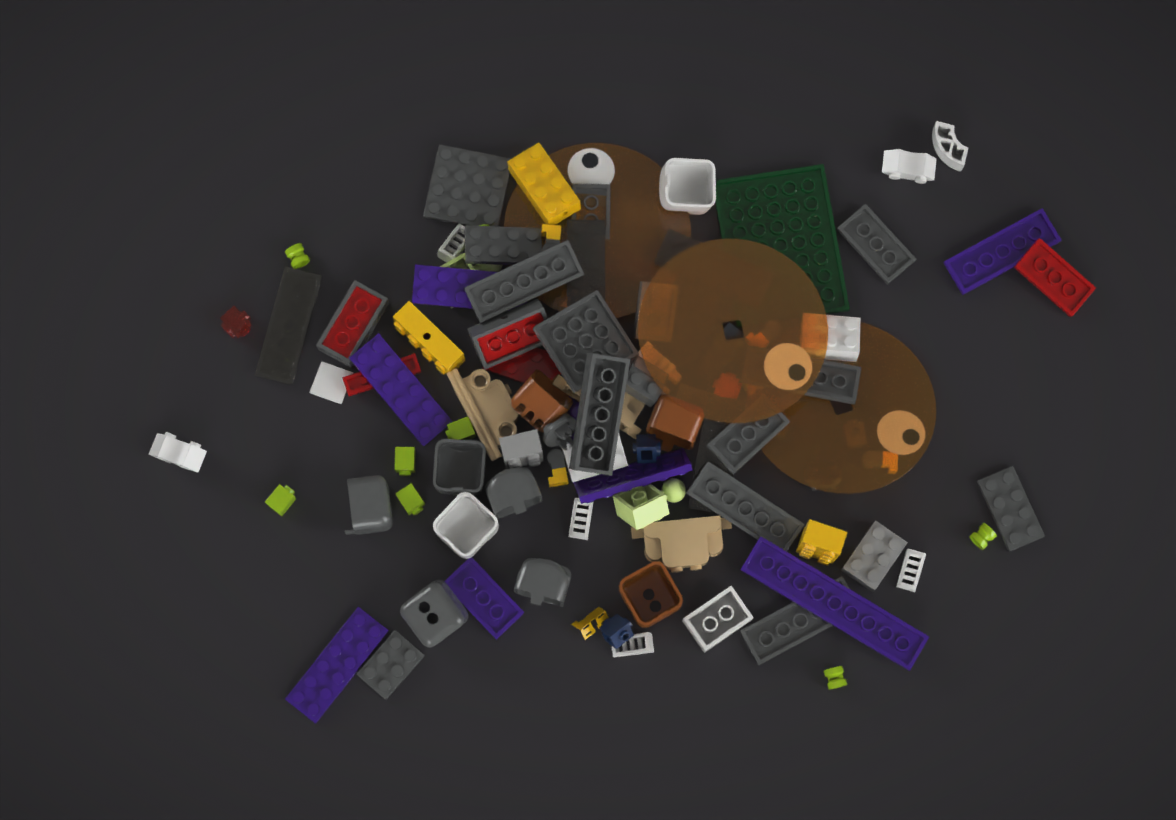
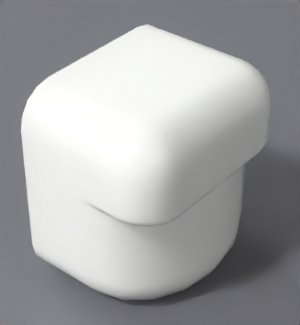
(688, 185)
(465, 525)

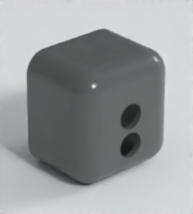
(369, 505)
(443, 603)

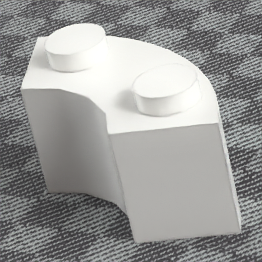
(948, 146)
(909, 165)
(174, 451)

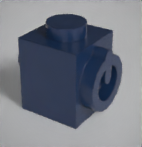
(647, 448)
(616, 630)

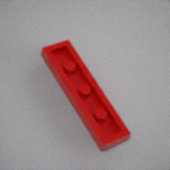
(357, 383)

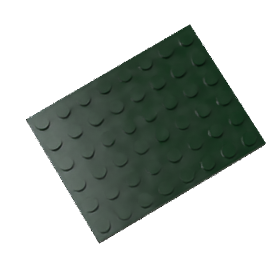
(792, 215)

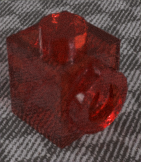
(236, 322)

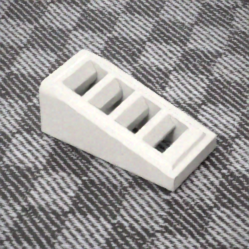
(447, 253)
(584, 536)
(909, 552)
(641, 650)

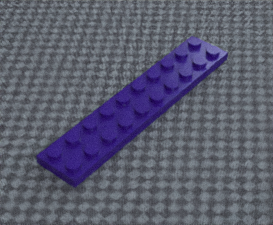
(835, 603)

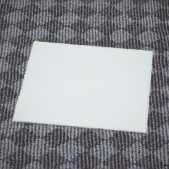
(330, 383)

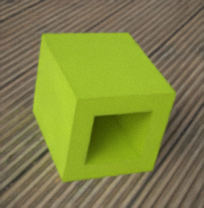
(460, 430)
(405, 460)
(281, 499)
(410, 500)

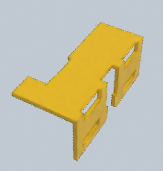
(587, 620)

